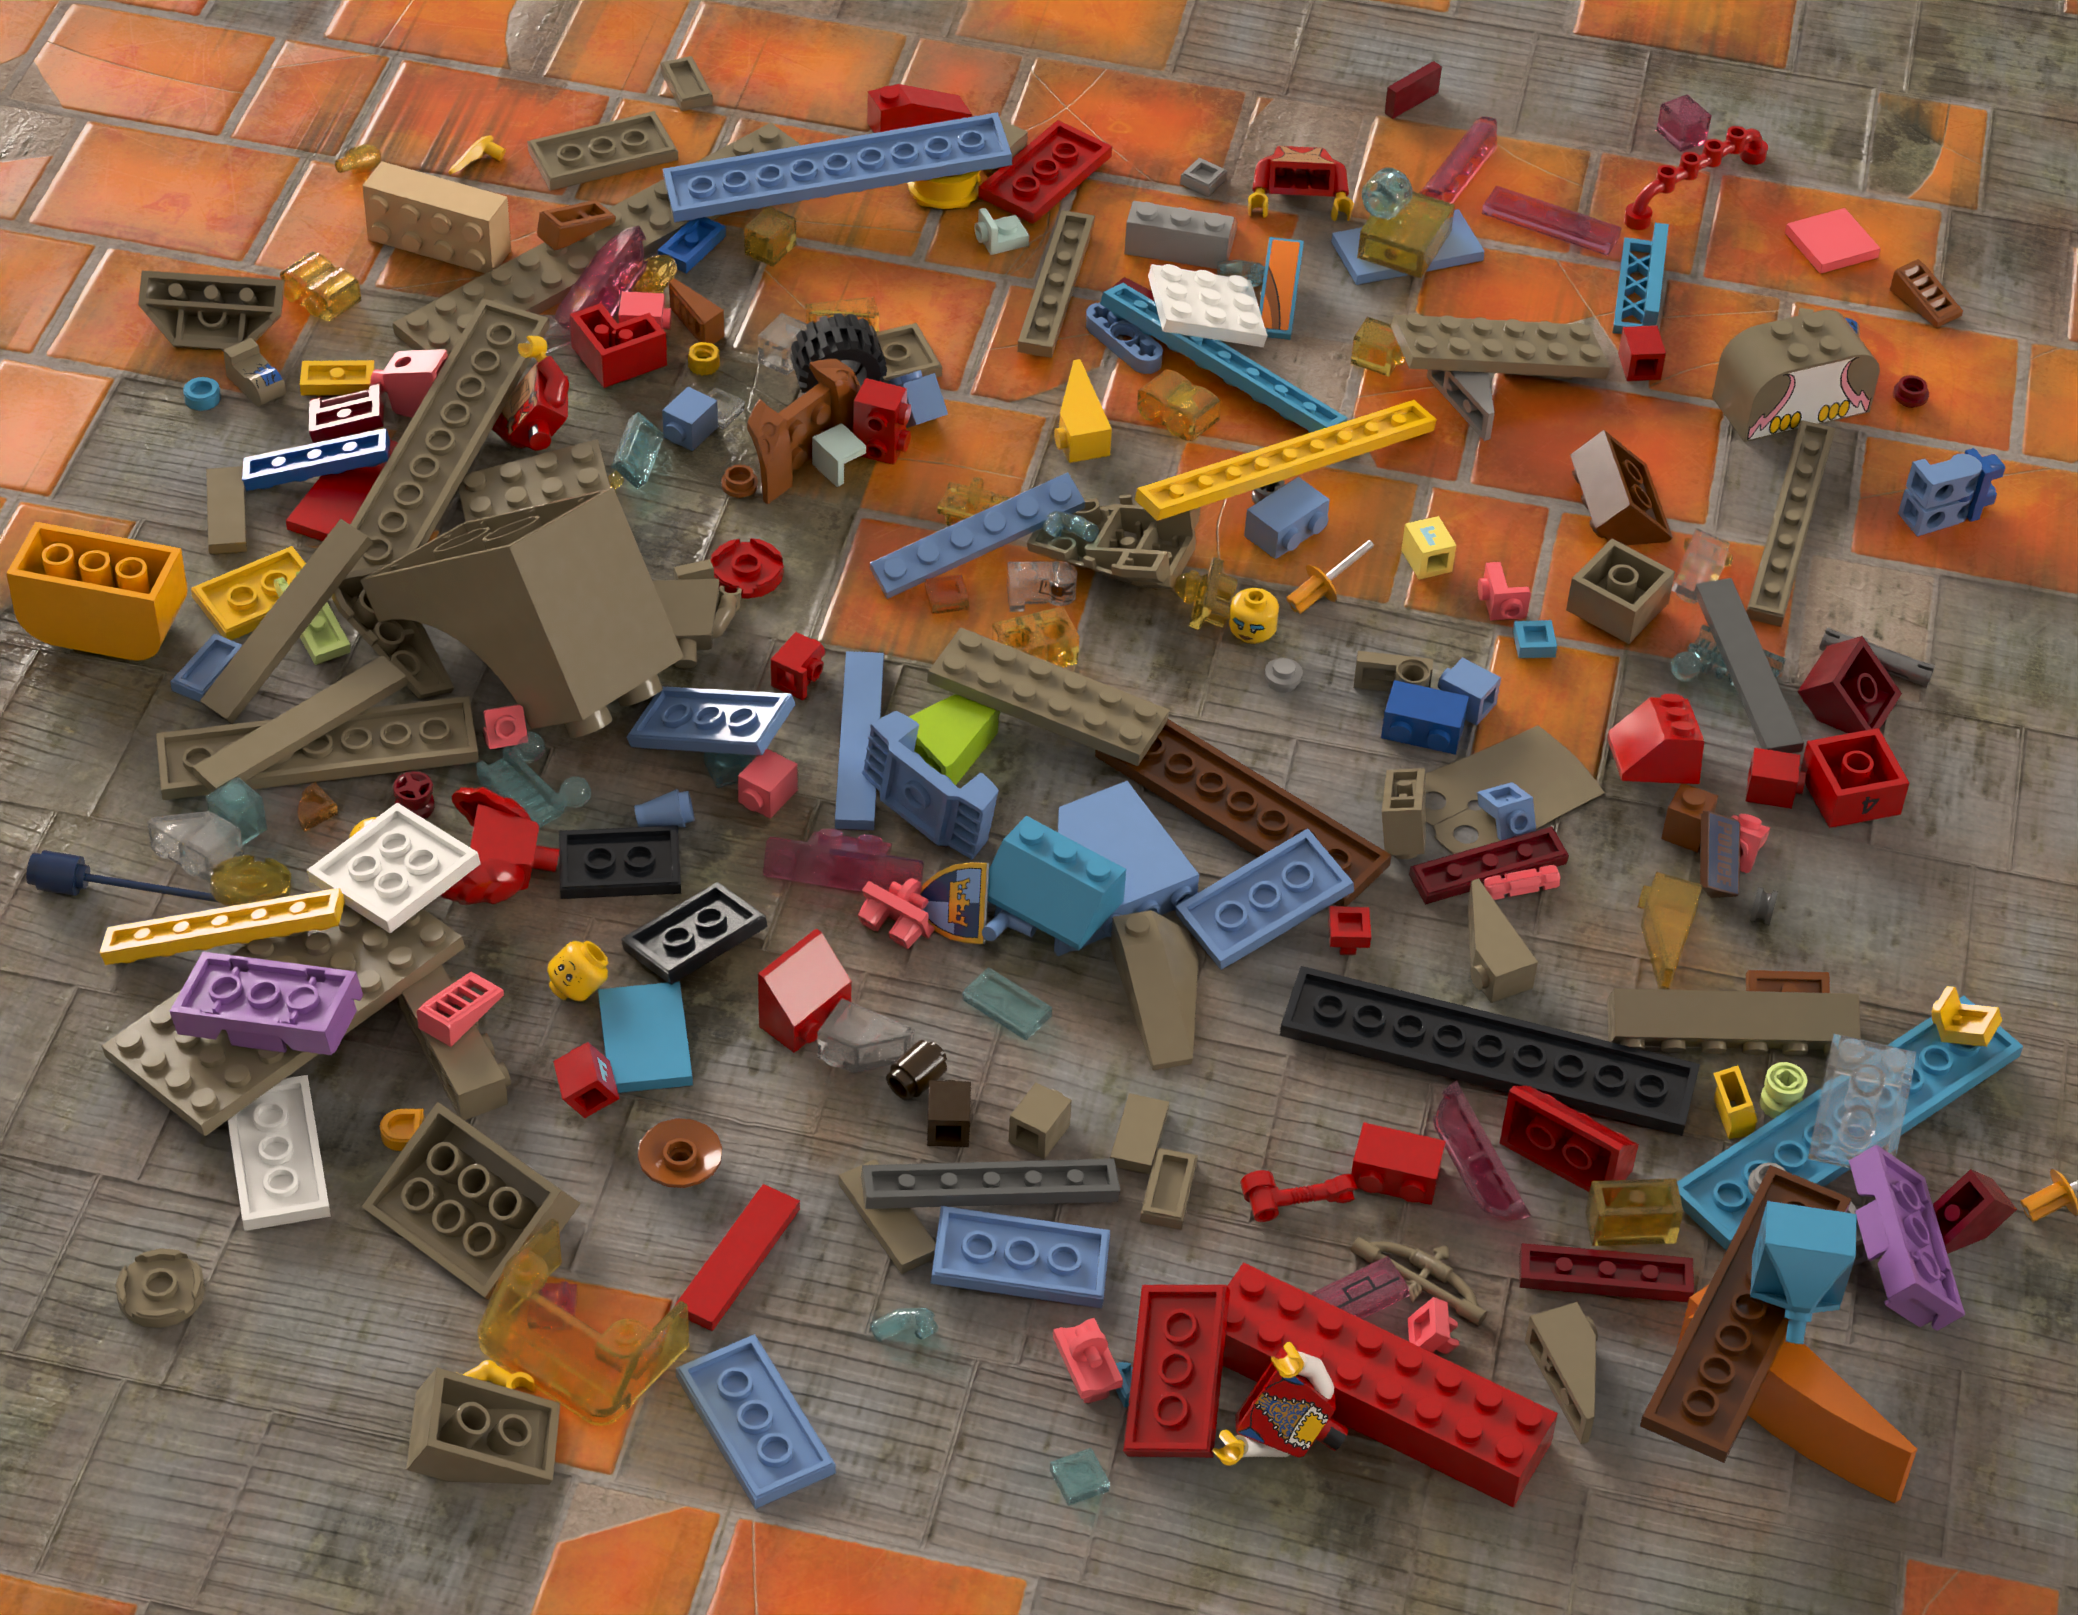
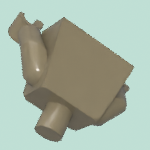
(697, 613)

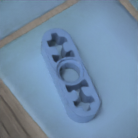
(1139, 353)

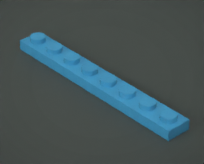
(1225, 362)

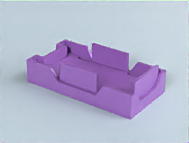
(267, 1003)
(1907, 1232)

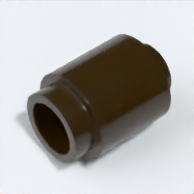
(914, 1069)

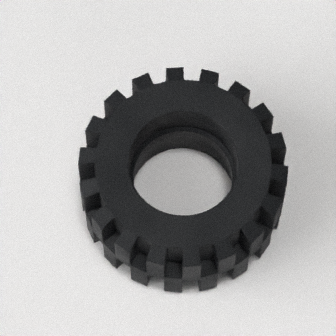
(841, 339)

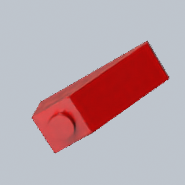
(911, 106)

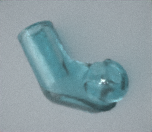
(1252, 270)
(903, 1318)

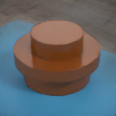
(739, 481)

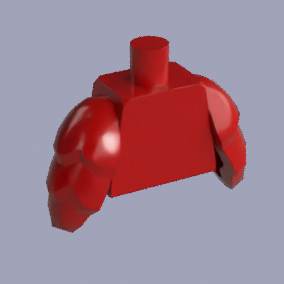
(505, 847)

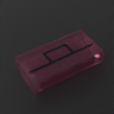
(1366, 1289)

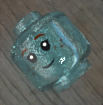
(1387, 193)

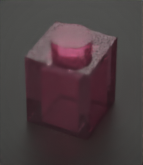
(1683, 123)

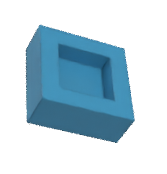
(1535, 639)

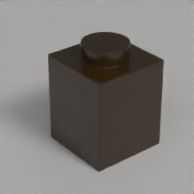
(949, 1113)

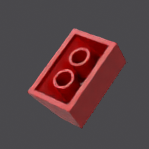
(1659, 742)
(1564, 1139)

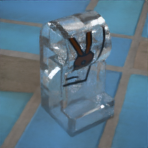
(1040, 584)

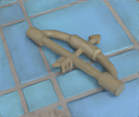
(1430, 1265)

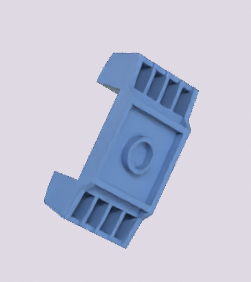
(922, 794)

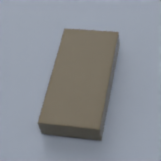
(686, 83)
(1139, 1133)
(1169, 1188)

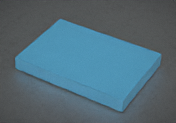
(645, 1036)

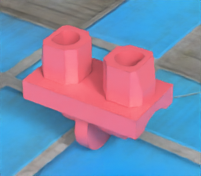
(901, 904)
(1088, 1360)

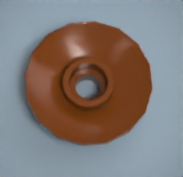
(676, 1141)

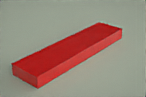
(738, 1256)

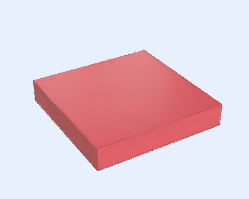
(1832, 240)

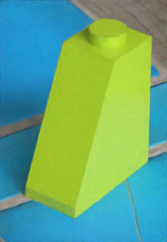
(954, 734)

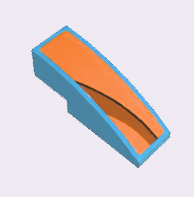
(1280, 286)

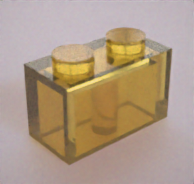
(1634, 1212)

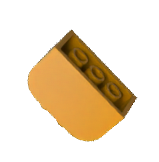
(96, 591)

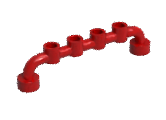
(1738, 141)

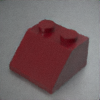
(1849, 688)

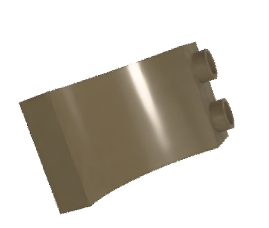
(546, 602)

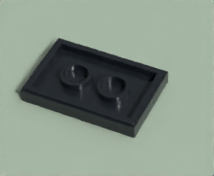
(619, 862)
(694, 933)

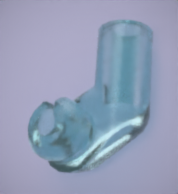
(1074, 523)

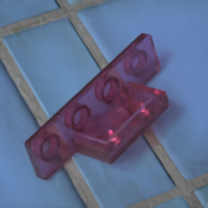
(838, 861)

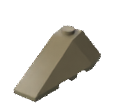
(399, 640)
(1160, 983)

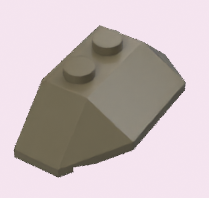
(210, 309)

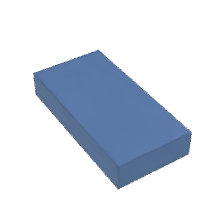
(204, 667)

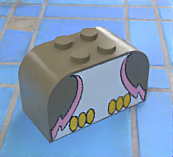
(1794, 372)

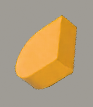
(399, 1127)

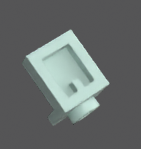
(1000, 234)

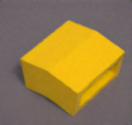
(1739, 1120)

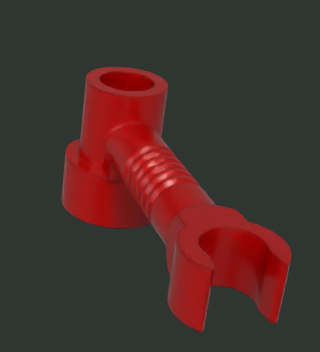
(1265, 1197)

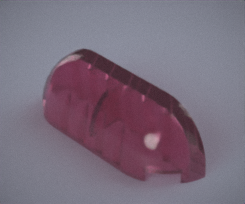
(611, 271)
(1477, 1158)

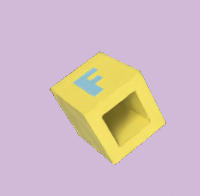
(1428, 547)

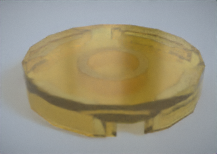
(249, 881)

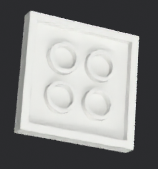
(1207, 305)
(394, 867)

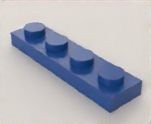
(316, 459)

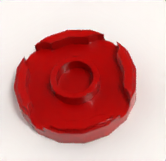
(749, 566)

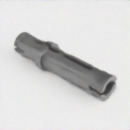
(1894, 662)

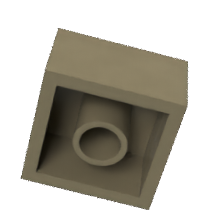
(1620, 591)

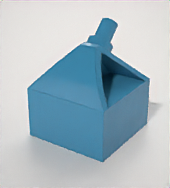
(1802, 1261)

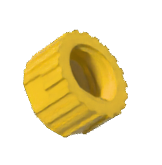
(703, 366)

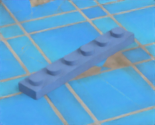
(975, 535)

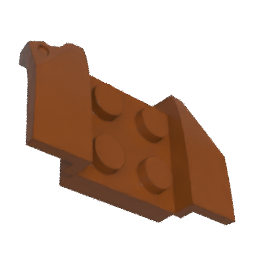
(785, 437)

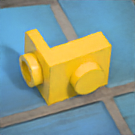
(1964, 1022)

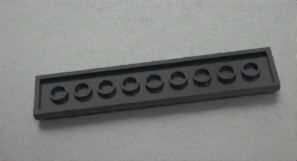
(1490, 1049)

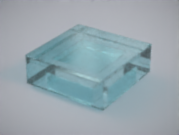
(1079, 1476)

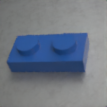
(693, 242)

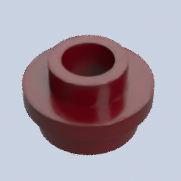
(1911, 391)

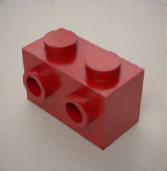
(881, 420)

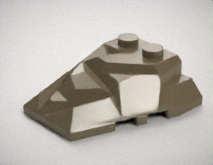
(1128, 544)

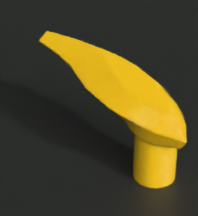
(478, 150)

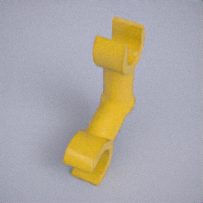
(490, 1371)

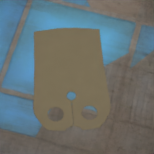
(1531, 762)

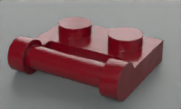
(347, 414)

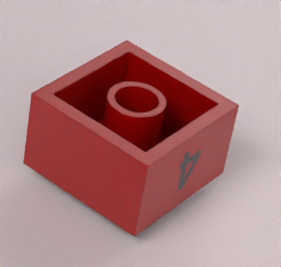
(1854, 777)

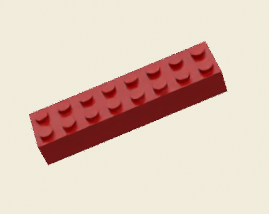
(1393, 1387)

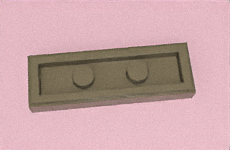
(226, 510)
(895, 1228)

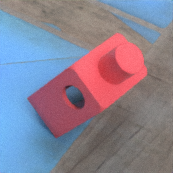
(409, 378)

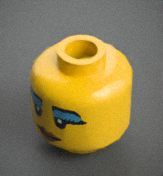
(1253, 615)

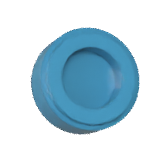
(202, 393)

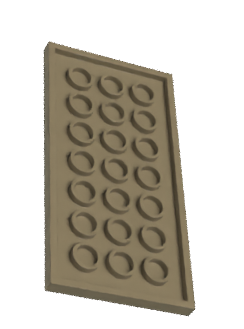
(214, 1080)

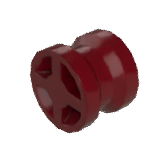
(415, 793)

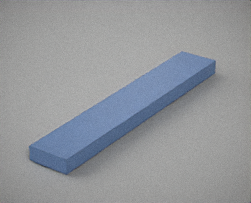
(859, 709)

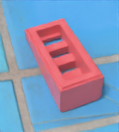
(451, 1029)

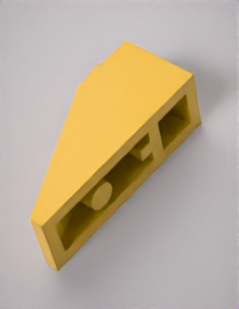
(1083, 426)

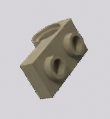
(1380, 670)

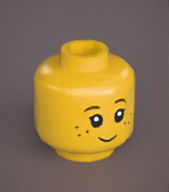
(577, 971)

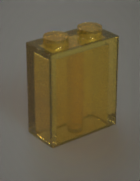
(1410, 238)

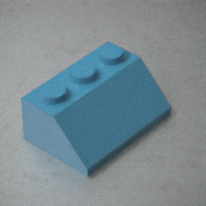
(1054, 883)

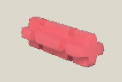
(1523, 882)

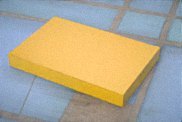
(245, 595)

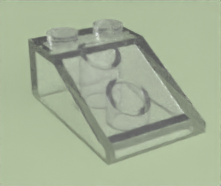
(1860, 1100)

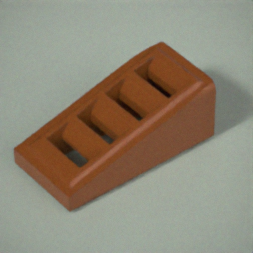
(572, 223)
(1916, 285)
(697, 313)

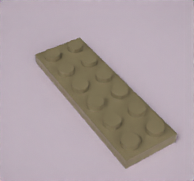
(1499, 346)
(1048, 696)

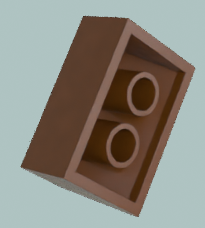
(1619, 493)

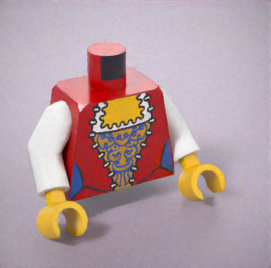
(1285, 1411)

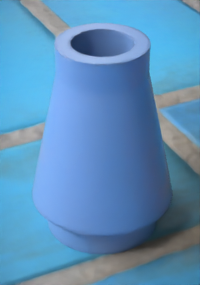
(666, 810)

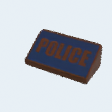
(1720, 855)

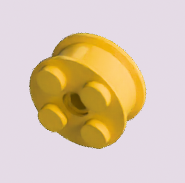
(947, 191)

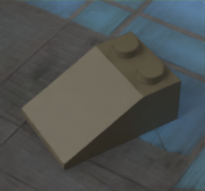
(481, 1432)

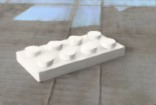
(279, 1158)

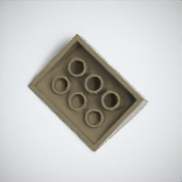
(465, 1199)

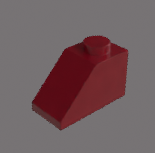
(1971, 1210)

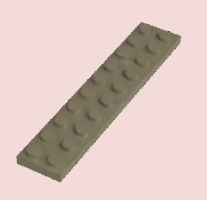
(446, 432)

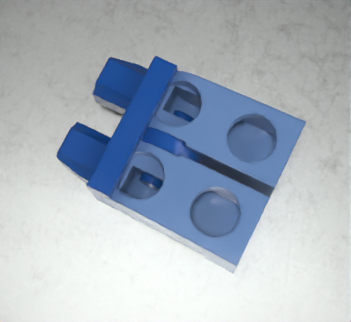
(1949, 491)

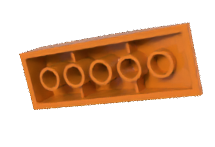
(1827, 1420)

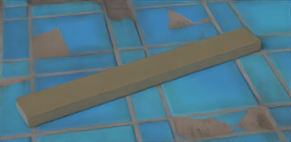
(1790, 523)

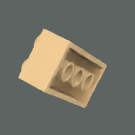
(437, 217)

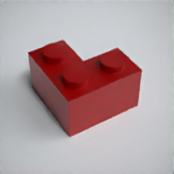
(617, 349)

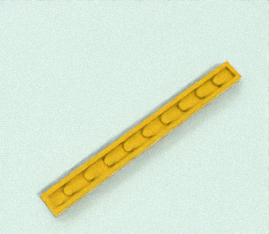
(1284, 460)

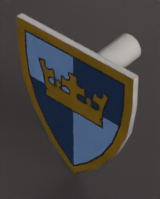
(959, 901)

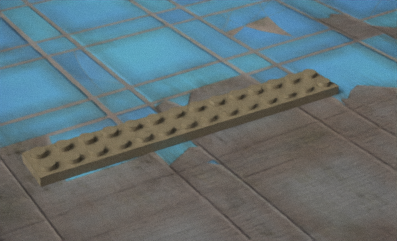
(547, 275)

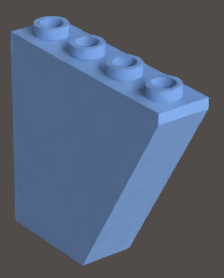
(1127, 833)

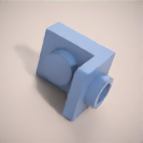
(1510, 808)

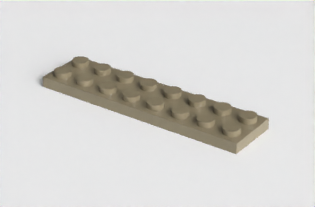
(368, 744)

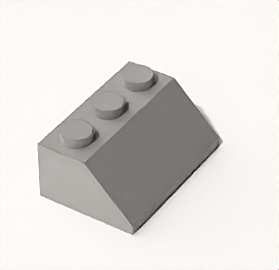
(1179, 234)

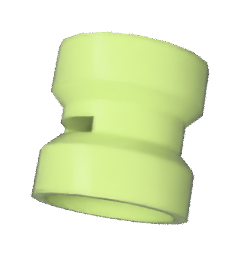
(1782, 1089)

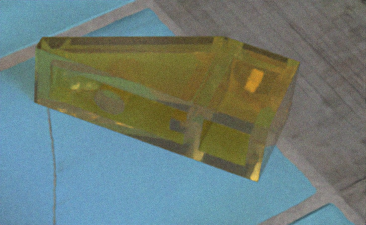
(1666, 922)

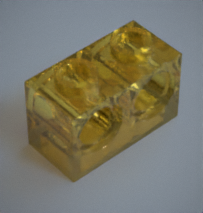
(1041, 634)

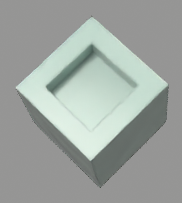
(834, 449)

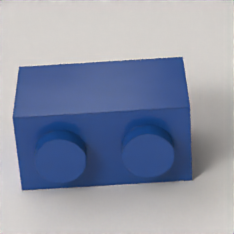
(1424, 717)

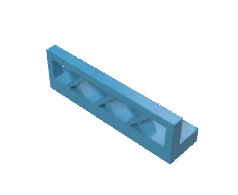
(1652, 282)

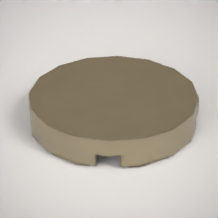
(160, 1288)

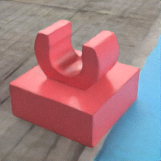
(1432, 1327)

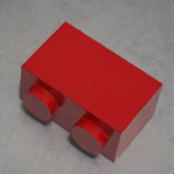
(1397, 1163)

